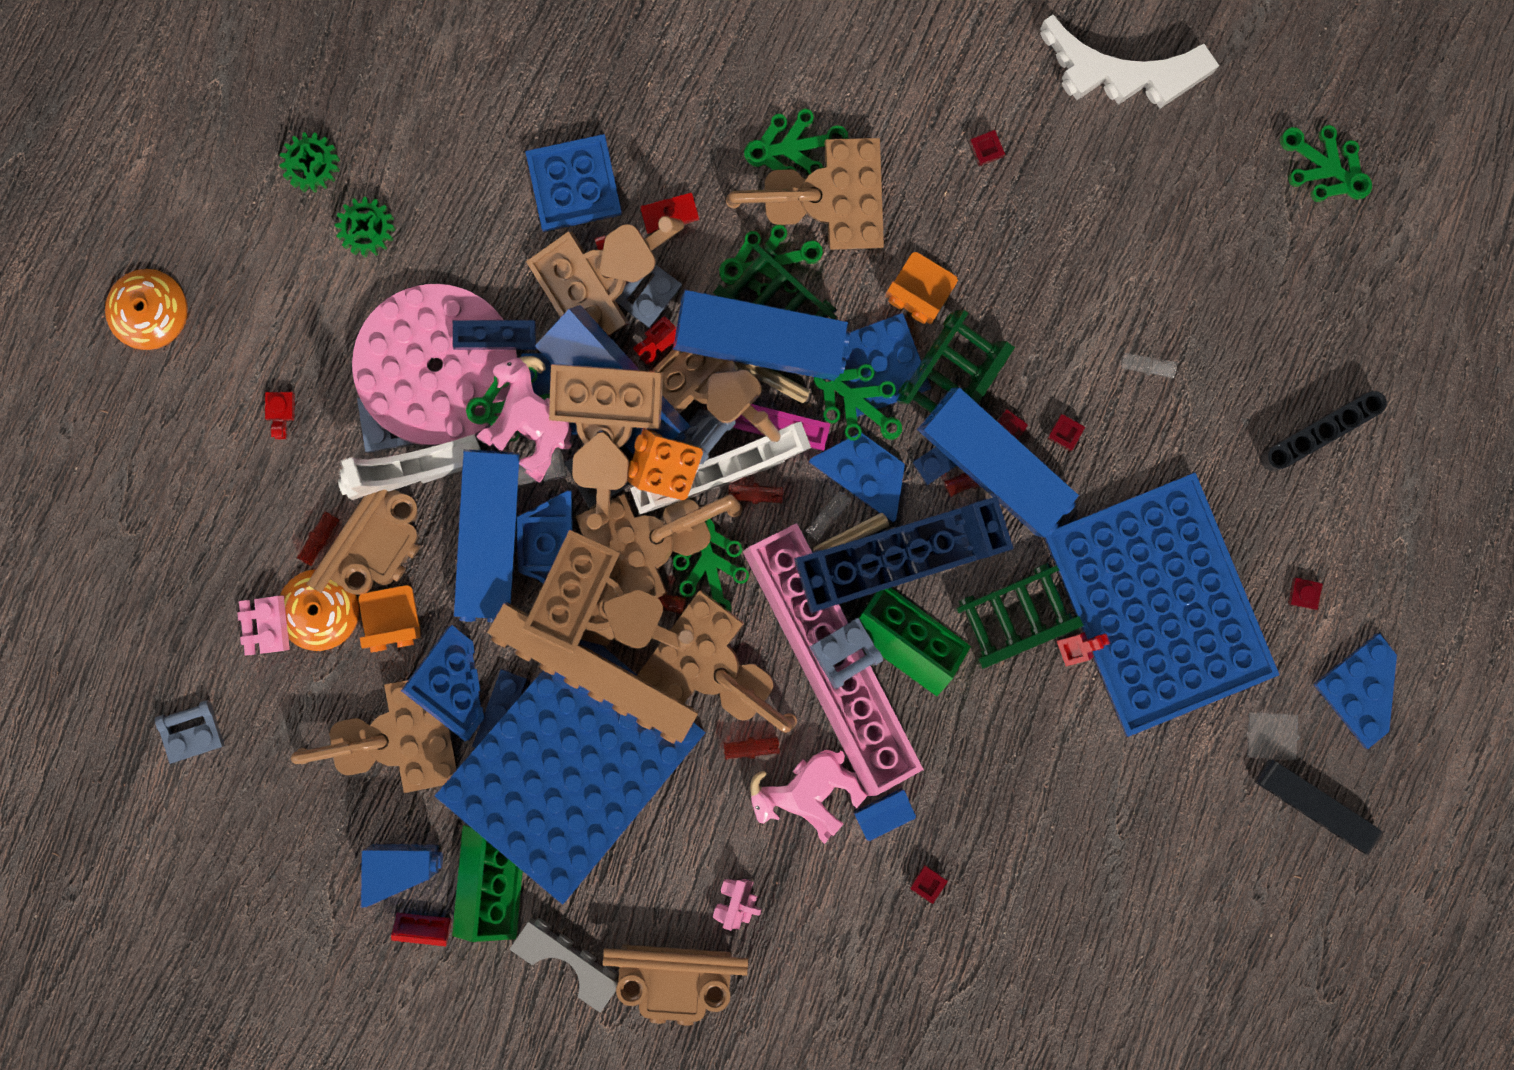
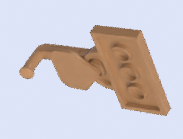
(847, 189)
(583, 278)
(715, 384)
(608, 402)
(679, 530)
(575, 596)
(681, 673)
(415, 744)

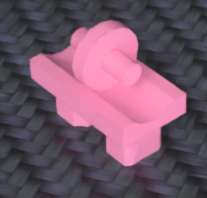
(741, 904)

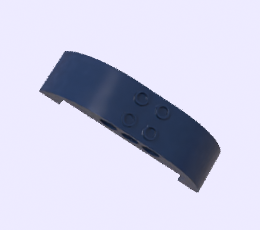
(903, 554)

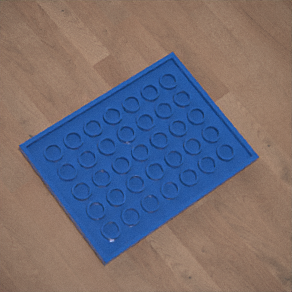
(1168, 601)
(561, 779)

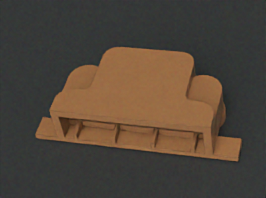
(371, 544)
(674, 980)

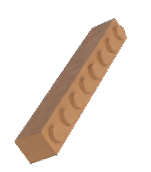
(597, 675)

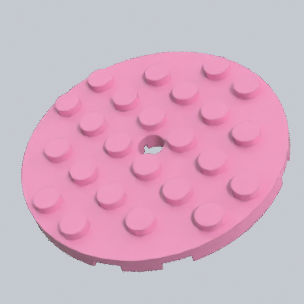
(394, 359)

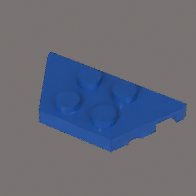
(865, 472)
(542, 535)

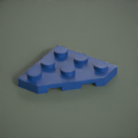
(449, 684)
(1363, 690)

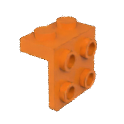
(921, 288)
(663, 465)
(389, 618)

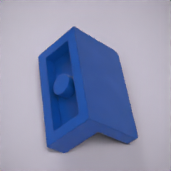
(885, 814)

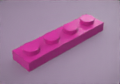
(815, 430)

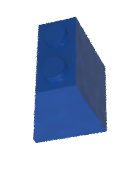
(395, 868)

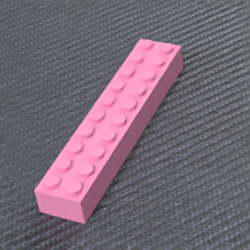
(859, 707)

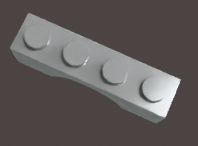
(539, 943)

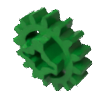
(321, 161)
(372, 219)

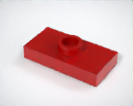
(678, 207)
(421, 929)

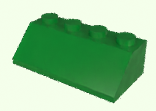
(913, 640)
(485, 892)

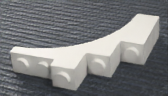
(1123, 78)
(733, 466)
(369, 476)

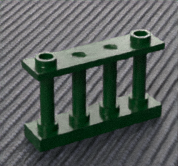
(768, 255)
(981, 375)
(1039, 631)

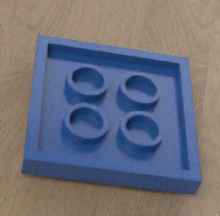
(573, 183)
(891, 354)

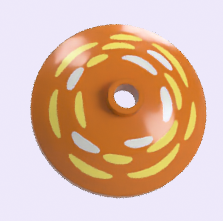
(162, 314)
(335, 617)

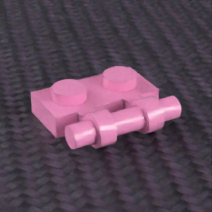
(270, 624)

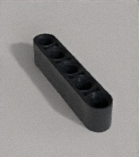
(1335, 426)
(1318, 806)

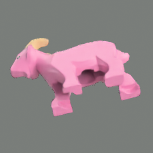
(528, 415)
(807, 791)

